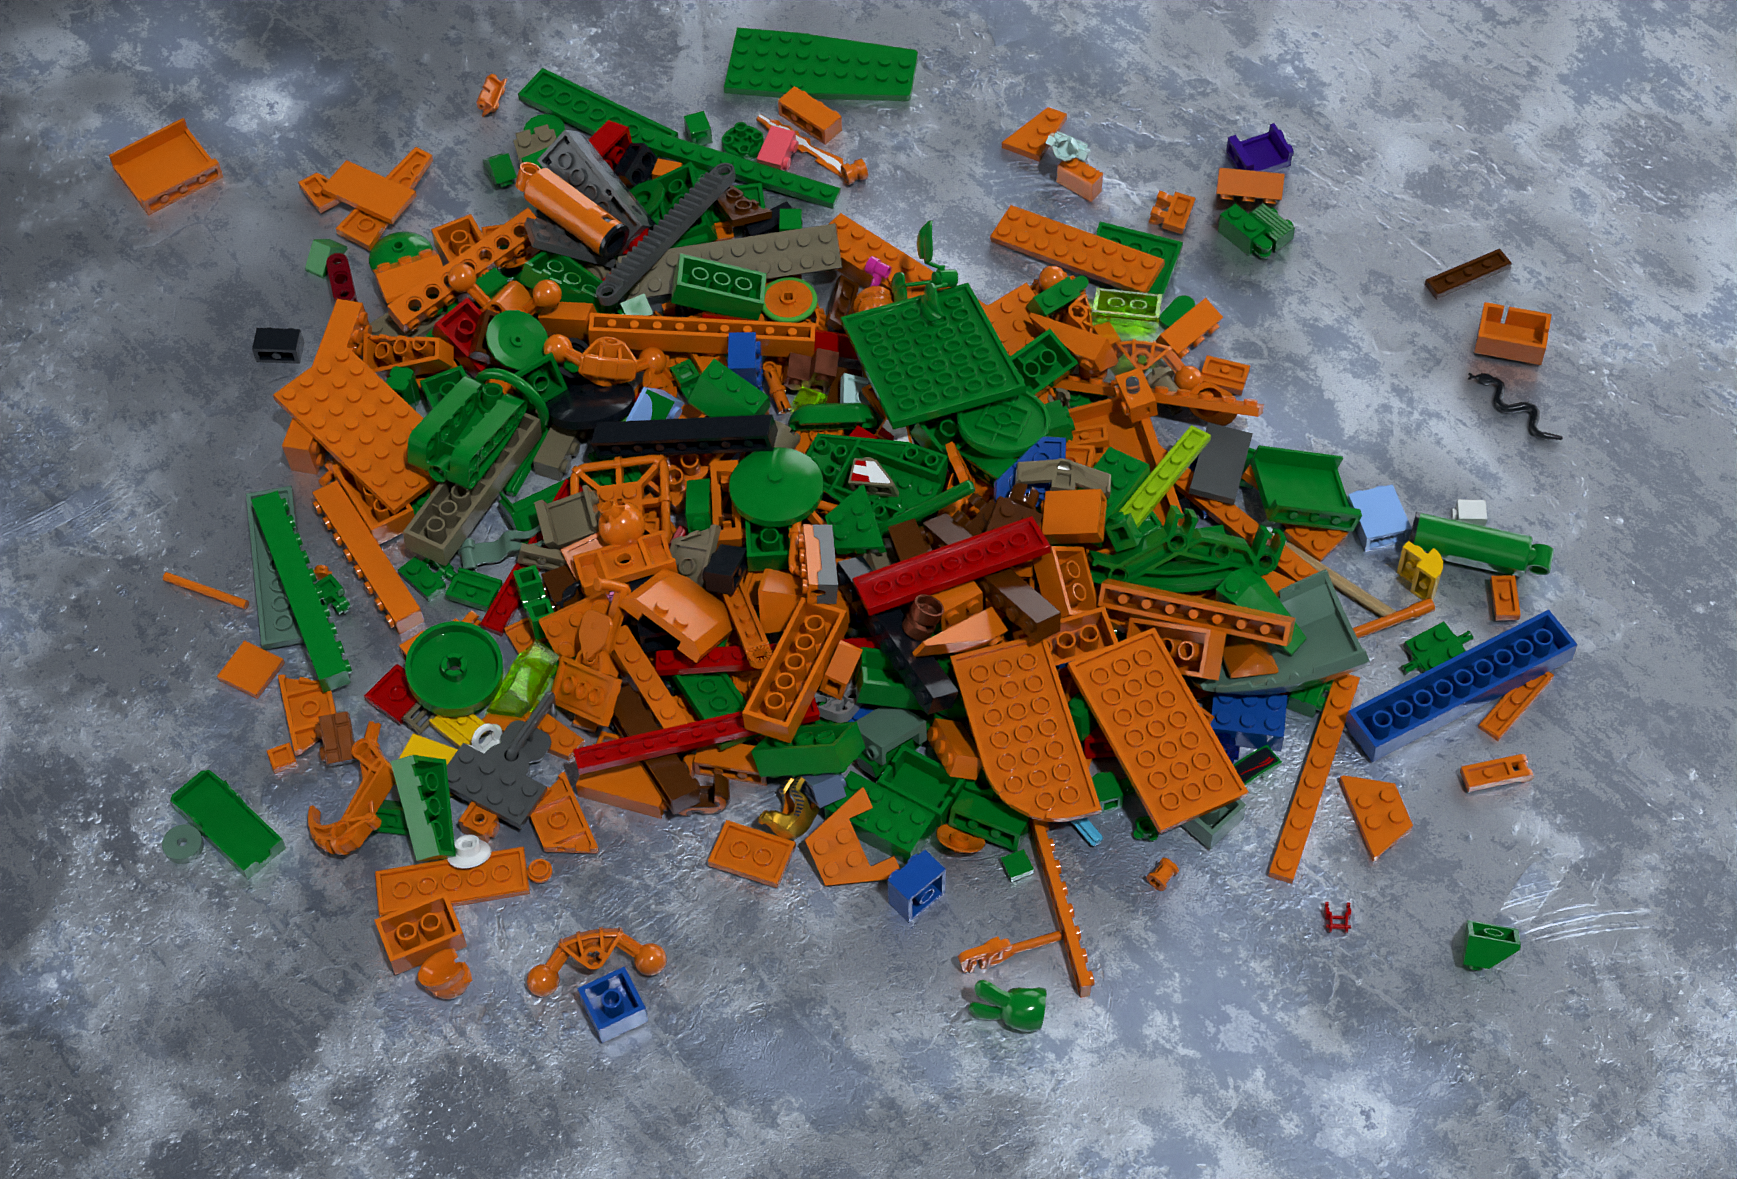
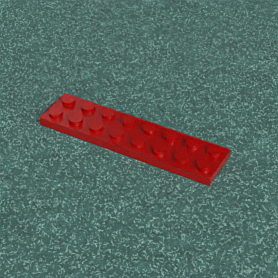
(951, 565)

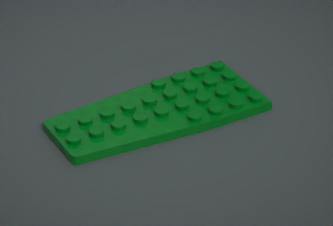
(824, 67)

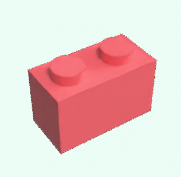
(778, 148)

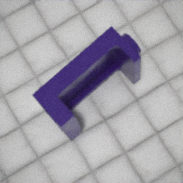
(1261, 153)

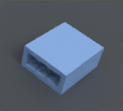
(1382, 517)

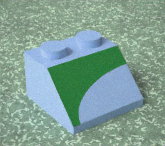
(655, 405)

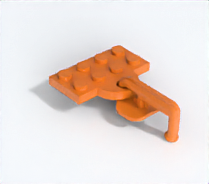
(585, 682)

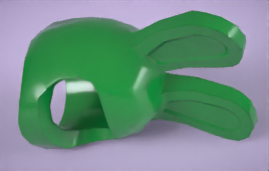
(1018, 1008)

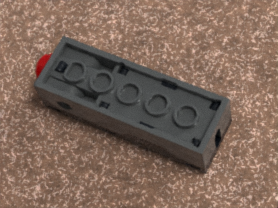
(584, 168)

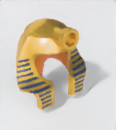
(795, 817)

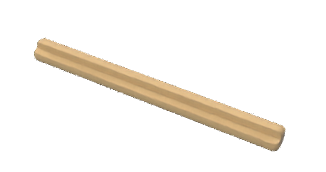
(1345, 586)

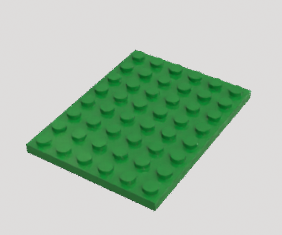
(932, 366)

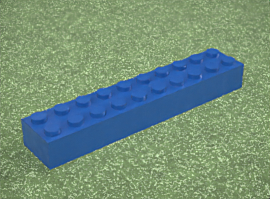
(1460, 685)

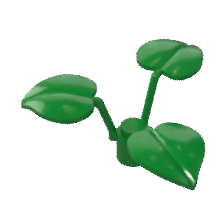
(940, 278)

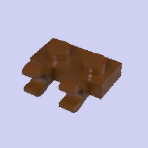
(980, 522)

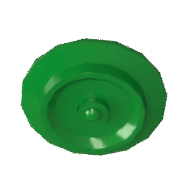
(516, 339)

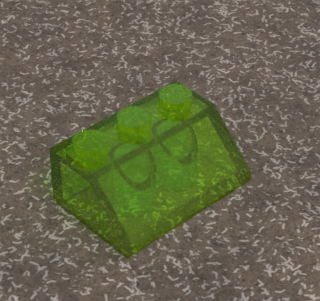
(1127, 308)
(525, 681)

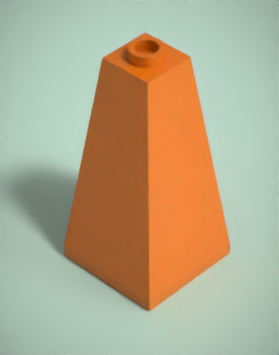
(779, 597)

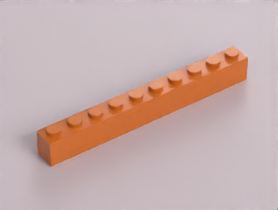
(701, 334)

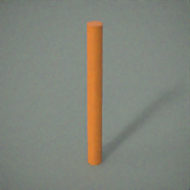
(205, 590)

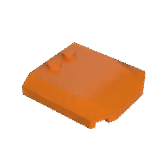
(683, 611)

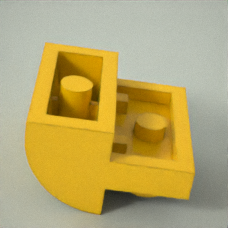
(1421, 570)

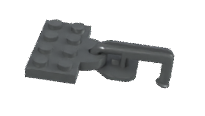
(551, 237)
(500, 775)

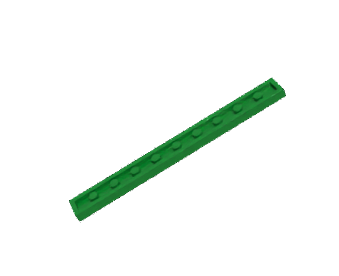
(745, 170)

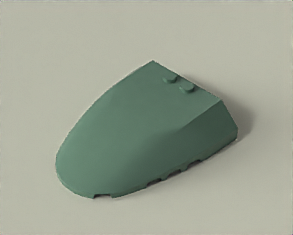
(1325, 655)

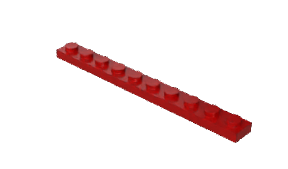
(724, 659)
(669, 741)

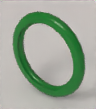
(522, 385)

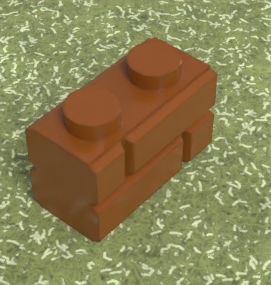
(337, 739)

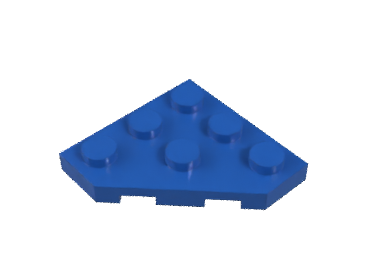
(1043, 449)

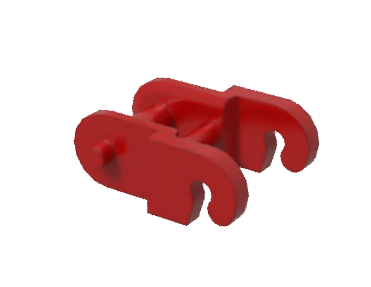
(1328, 916)

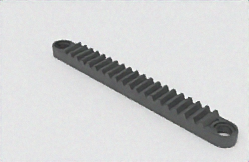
(665, 234)

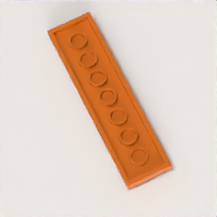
(1077, 250)

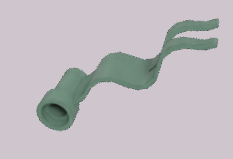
(496, 551)

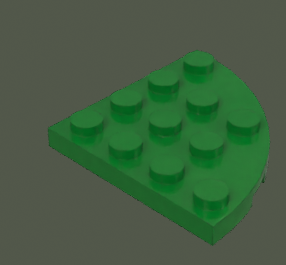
(1151, 244)

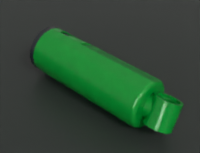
(1481, 545)

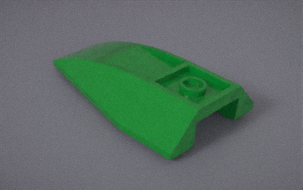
(914, 470)

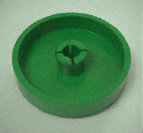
(454, 691)

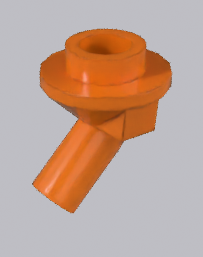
(328, 476)

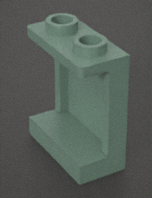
(889, 728)

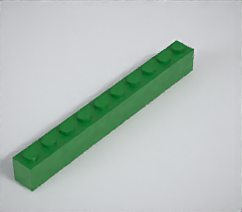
(301, 592)

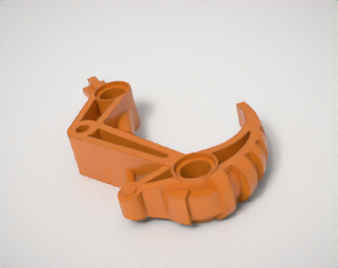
(360, 815)

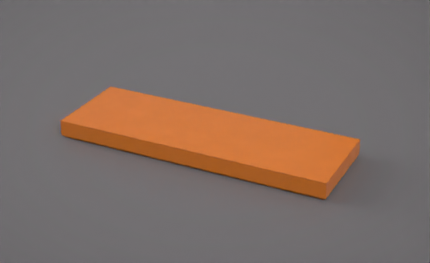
(497, 878)

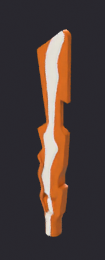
(825, 159)

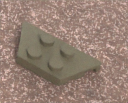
(694, 552)

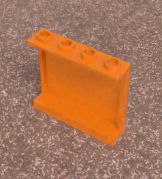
(165, 167)

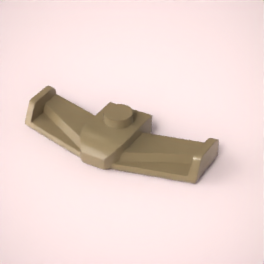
(1063, 475)

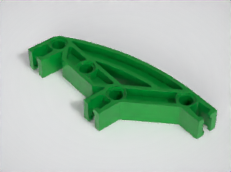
(1150, 564)

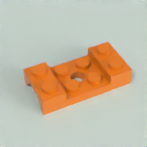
(645, 557)

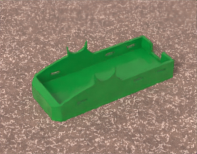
(227, 823)

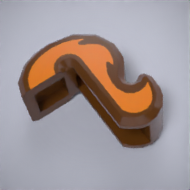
(712, 798)

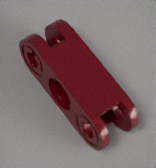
(341, 277)

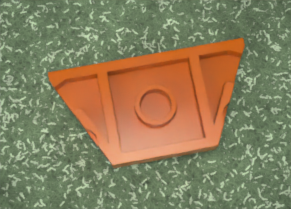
(303, 705)
(1377, 812)
(561, 821)

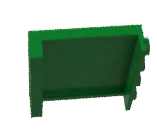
(1303, 488)

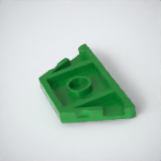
(855, 525)

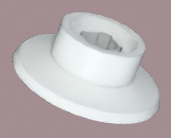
(470, 852)

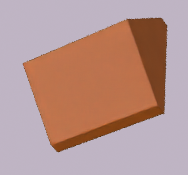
(1248, 657)

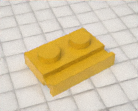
(457, 729)

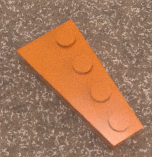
(417, 353)

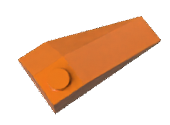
(1086, 347)
(969, 635)

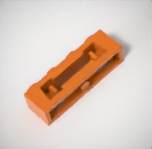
(721, 473)

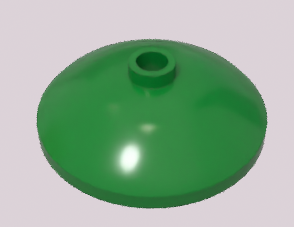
(396, 246)

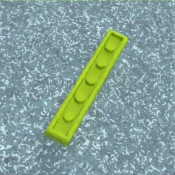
(1166, 474)

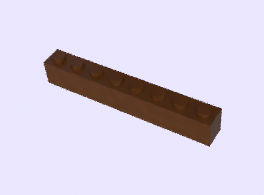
(1002, 588)

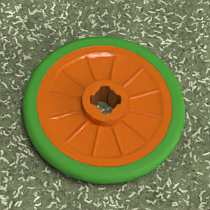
(789, 300)

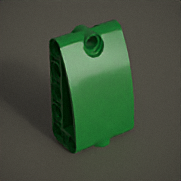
(465, 432)

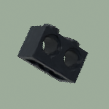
(635, 165)

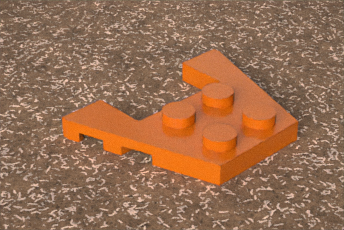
(839, 850)

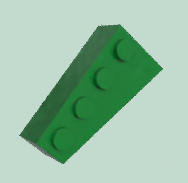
(574, 280)
(426, 805)

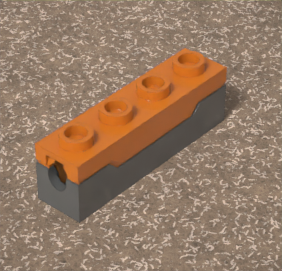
(819, 564)

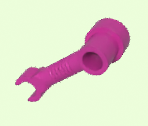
(877, 270)

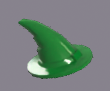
(650, 195)

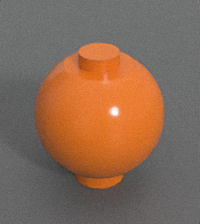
(620, 522)

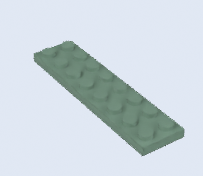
(275, 614)

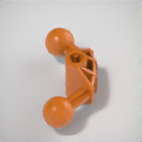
(510, 297)
(1079, 311)
(606, 359)
(1185, 376)
(544, 978)

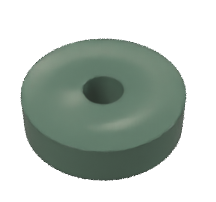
(186, 853)

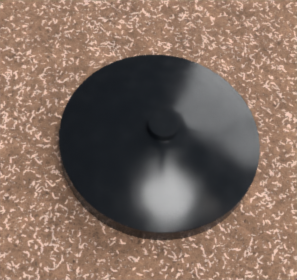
(590, 403)

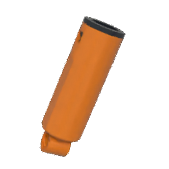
(572, 210)

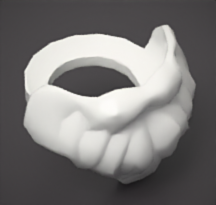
(491, 740)

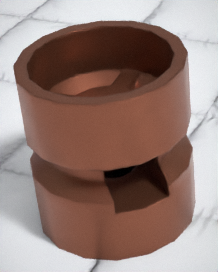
(923, 617)

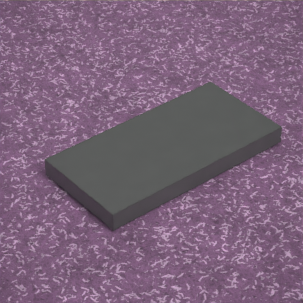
(1221, 464)

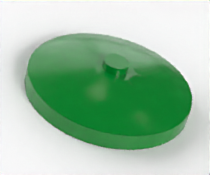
(776, 487)

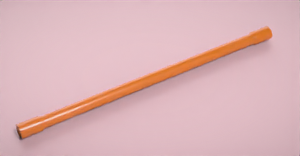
(1413, 611)

